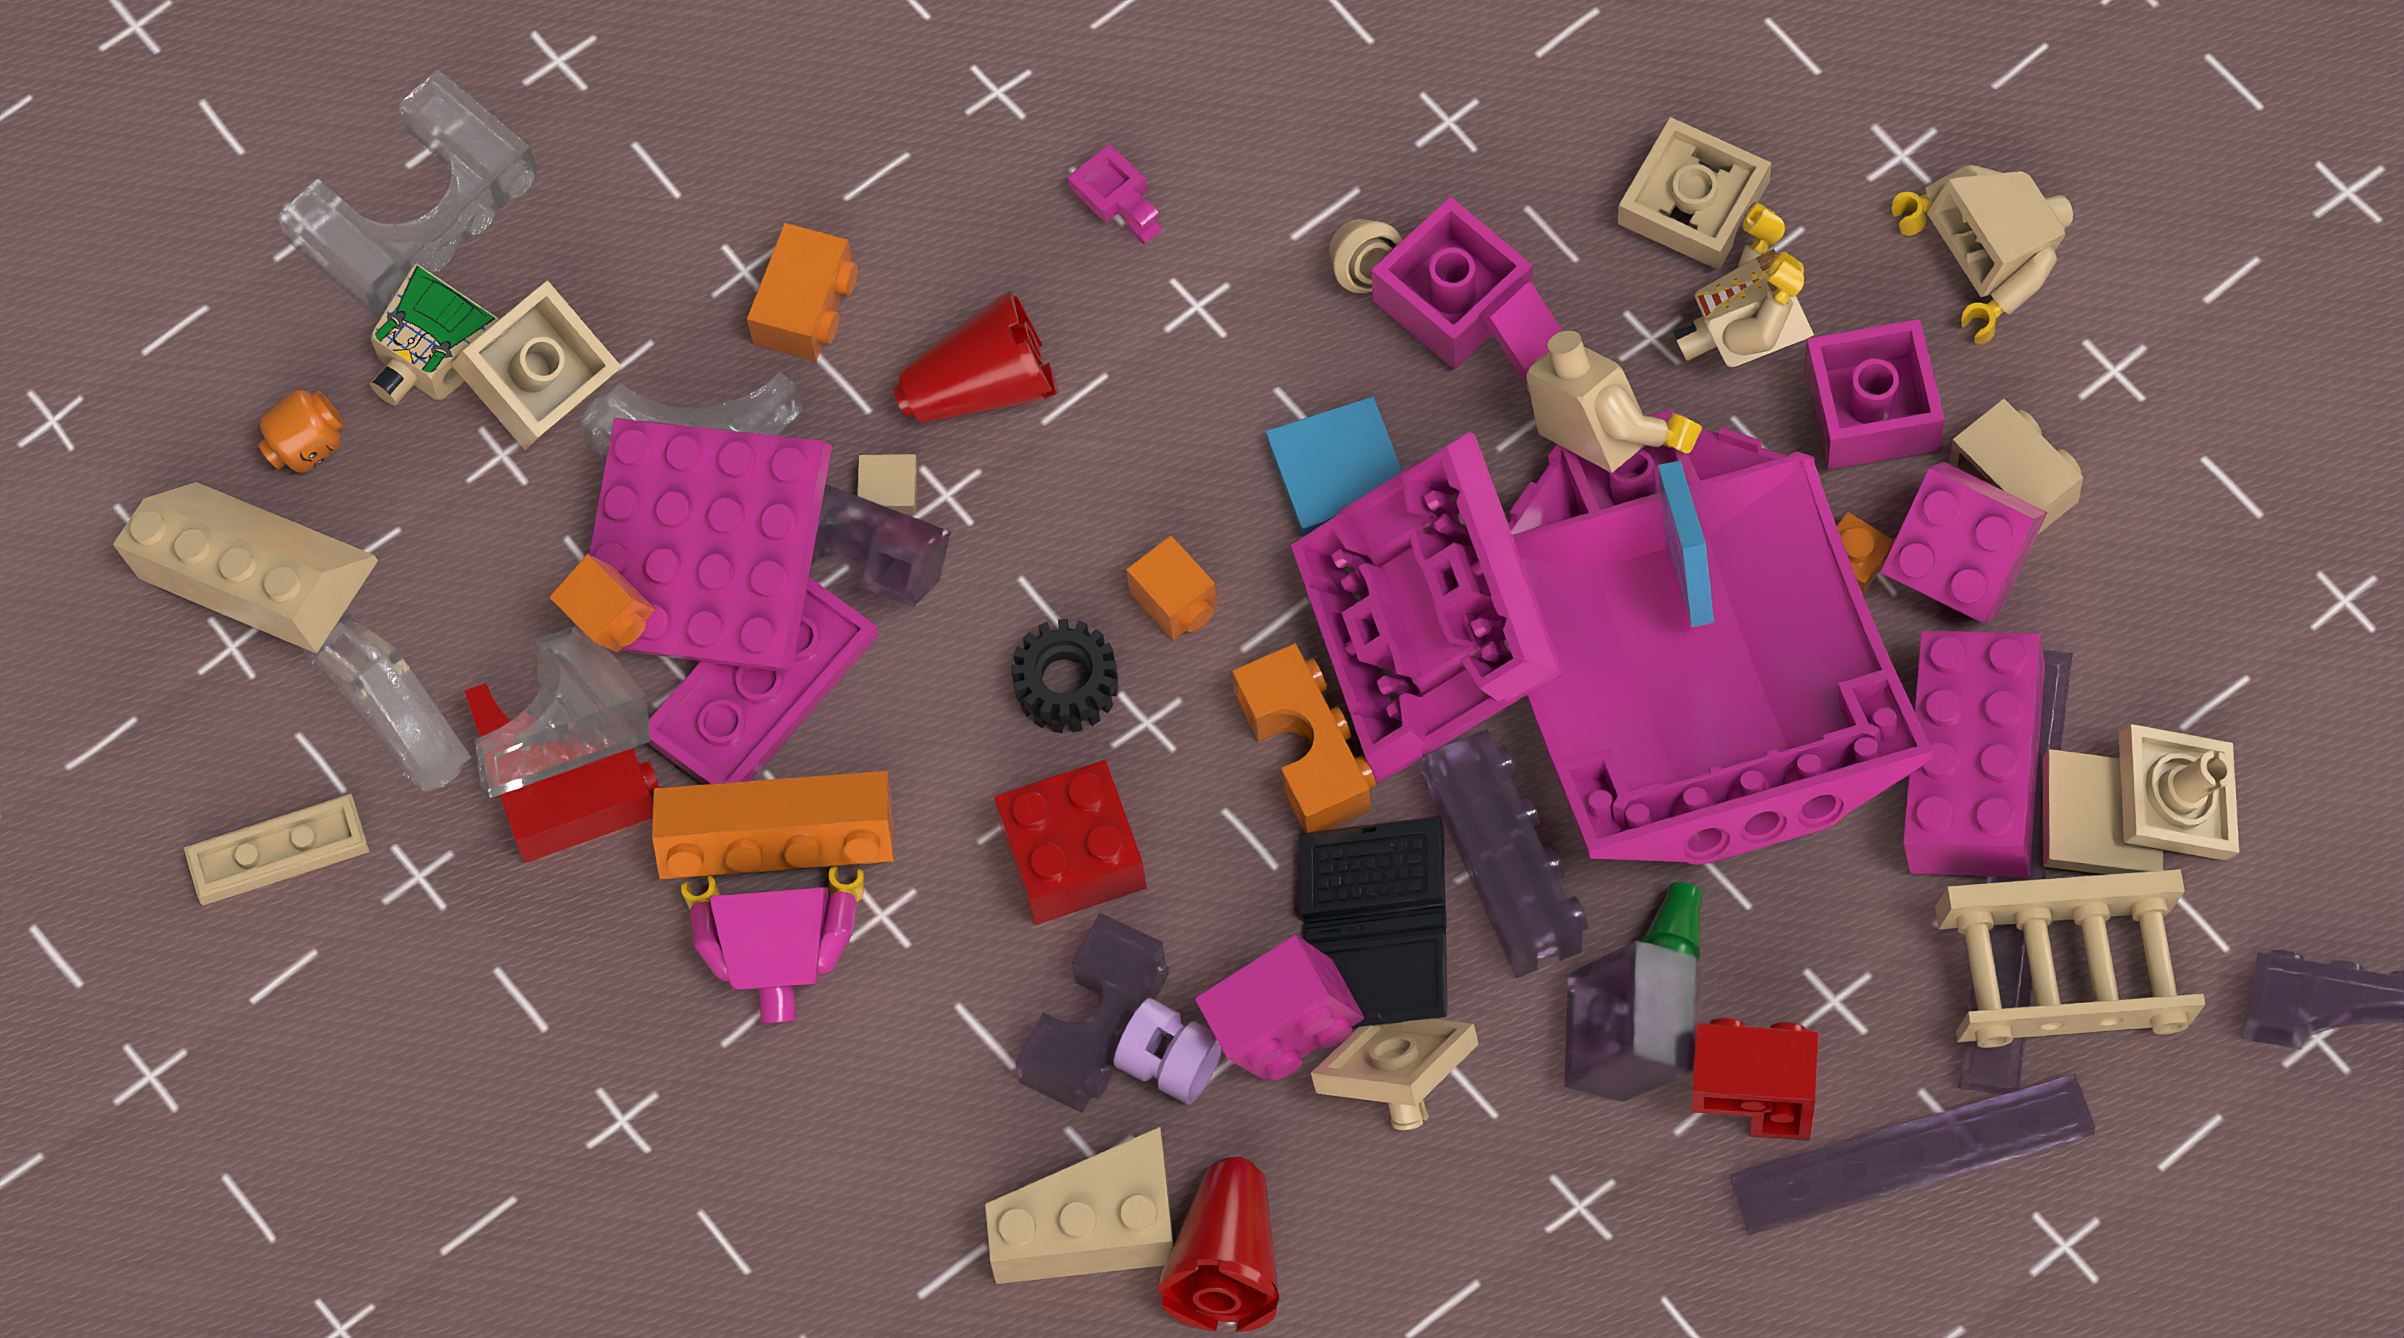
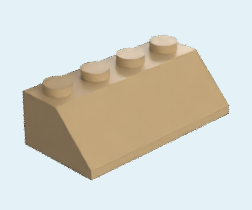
(244, 562)

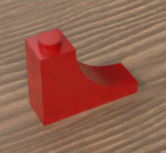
(574, 803)

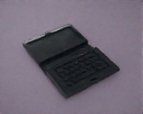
(1380, 914)

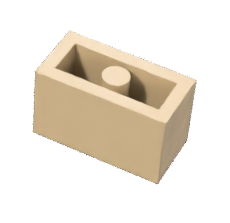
(2015, 457)

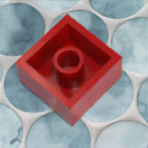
(1070, 842)

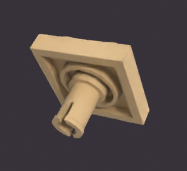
(2178, 792)

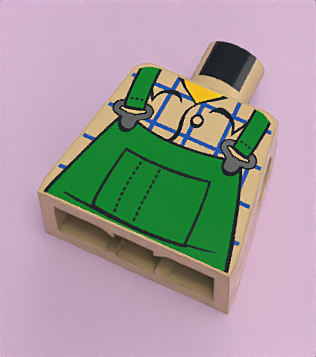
(423, 335)

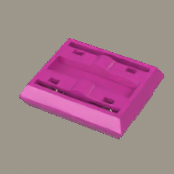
(1430, 607)

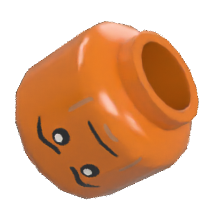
(300, 431)

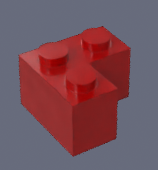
(1757, 1075)

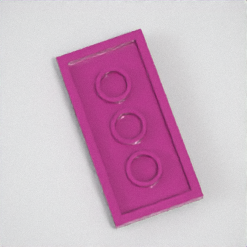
(736, 718)

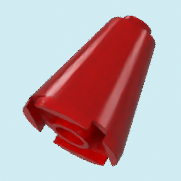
(978, 367)
(1224, 1253)

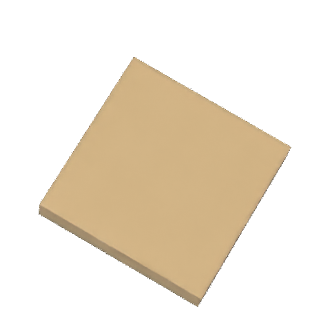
(2087, 817)

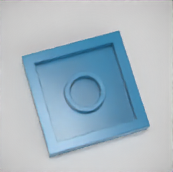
(1332, 460)
(1686, 543)

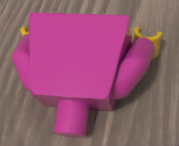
(774, 937)

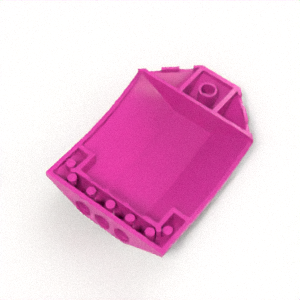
(1722, 728)

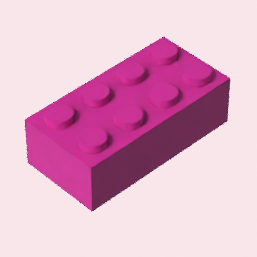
(1983, 721)

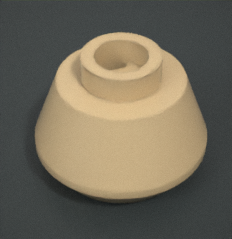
(1358, 249)

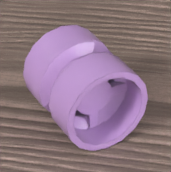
(1187, 1061)

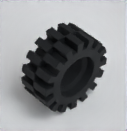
(1065, 707)

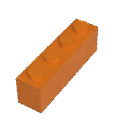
(773, 825)

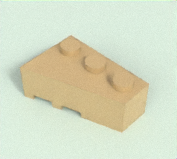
(1086, 1217)

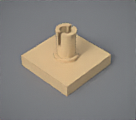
(1396, 1065)

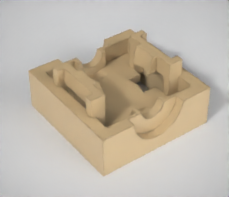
(1716, 200)

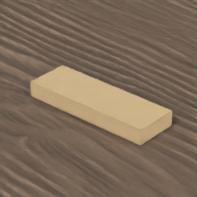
(276, 849)

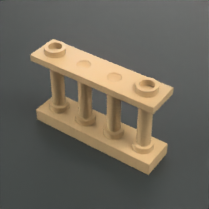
(2090, 903)

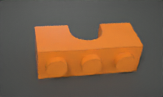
(1285, 697)

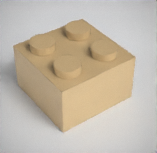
(536, 365)

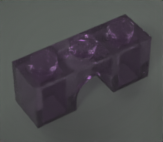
(898, 550)
(1074, 1058)

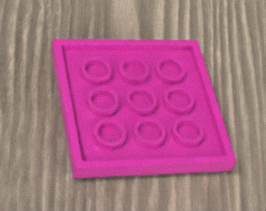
(712, 537)

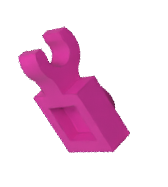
(1115, 187)

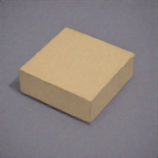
(889, 480)

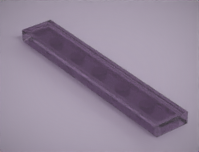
(1912, 1154)

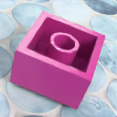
(1446, 279)
(1874, 394)
(1963, 542)
(1280, 1009)

